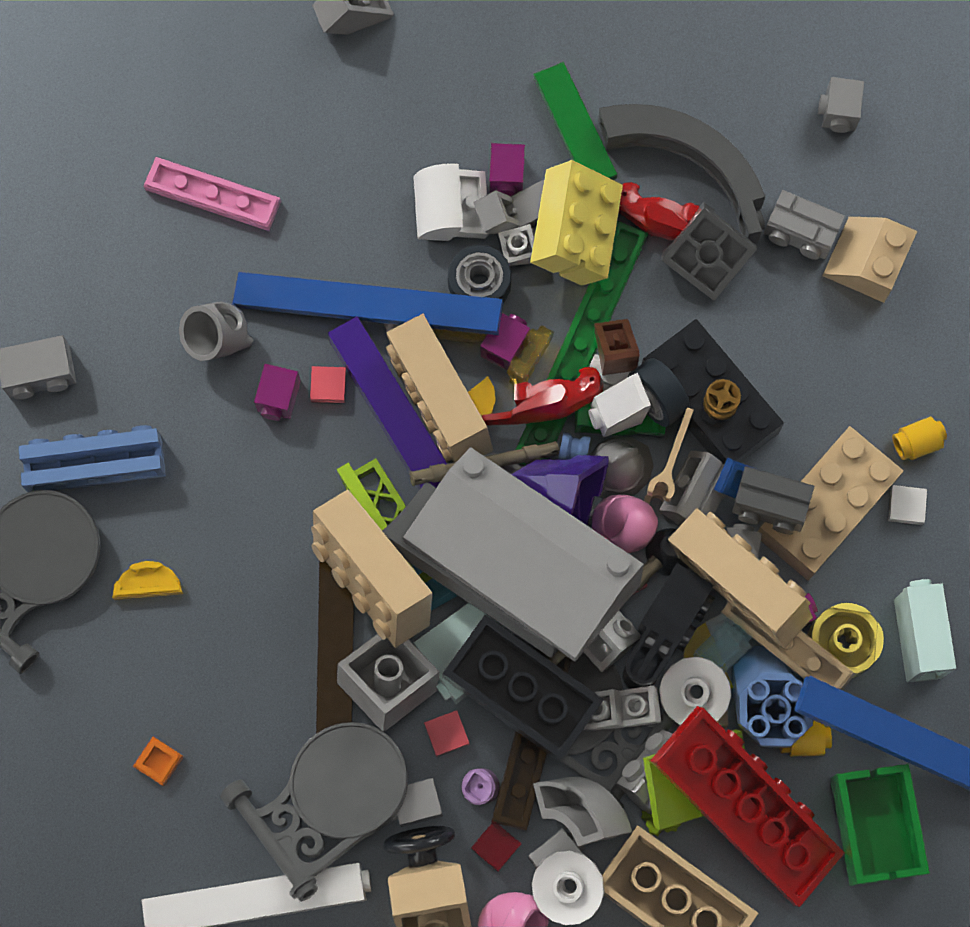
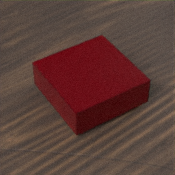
(496, 846)

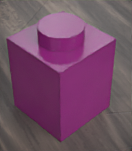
(507, 168)
(509, 343)
(277, 392)

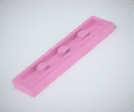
(212, 193)

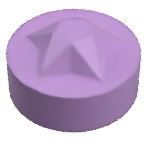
(480, 786)

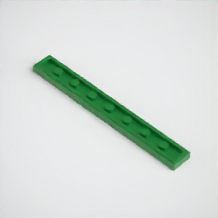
(580, 342)

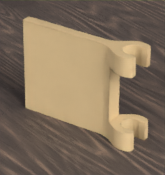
(662, 485)

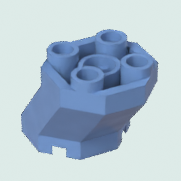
(766, 699)

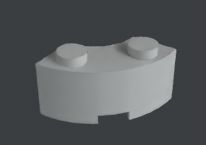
(583, 808)

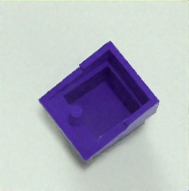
(568, 482)

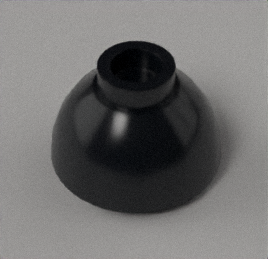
(663, 551)

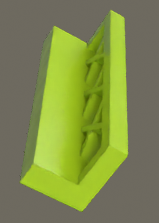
(351, 481)

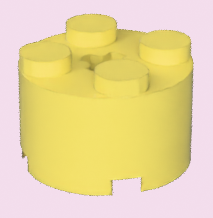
(859, 630)

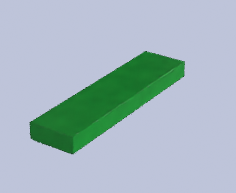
(573, 120)

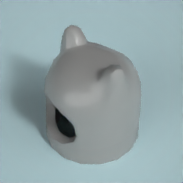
(213, 331)

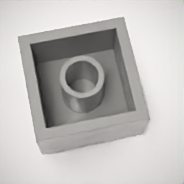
(387, 679)

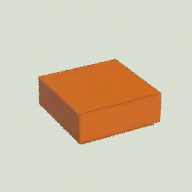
(158, 761)

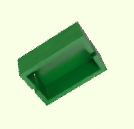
(879, 825)

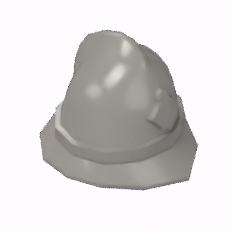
(628, 465)

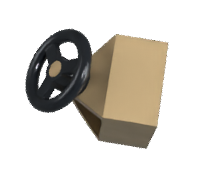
(428, 889)

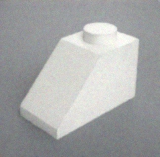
(620, 406)

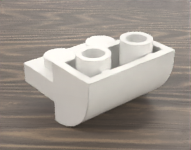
(446, 202)

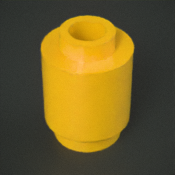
(919, 438)
(812, 742)

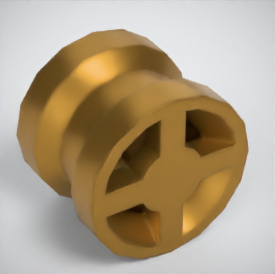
(724, 392)

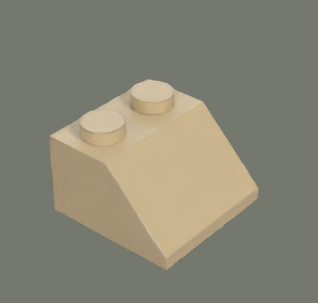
(870, 255)

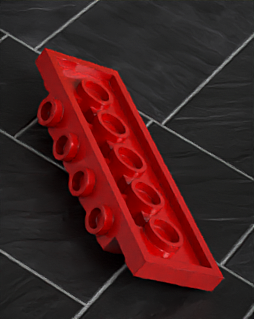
(748, 805)

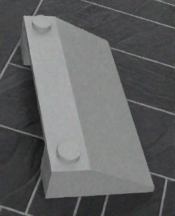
(524, 553)

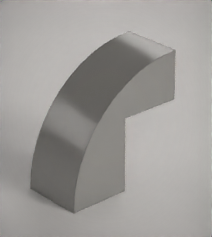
(504, 212)

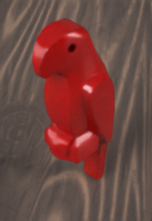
(655, 214)
(549, 399)

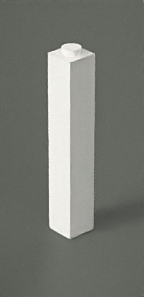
(255, 899)

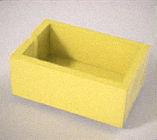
(576, 223)

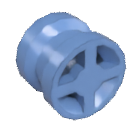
(573, 446)

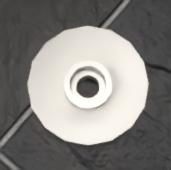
(677, 684)
(555, 899)

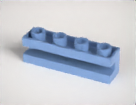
(92, 460)

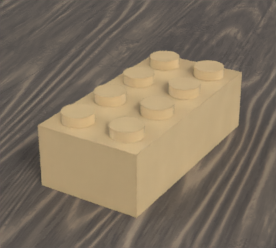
(437, 390)
(846, 488)
(371, 569)
(741, 578)
(668, 890)

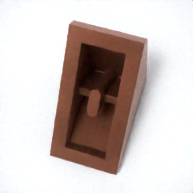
(616, 347)

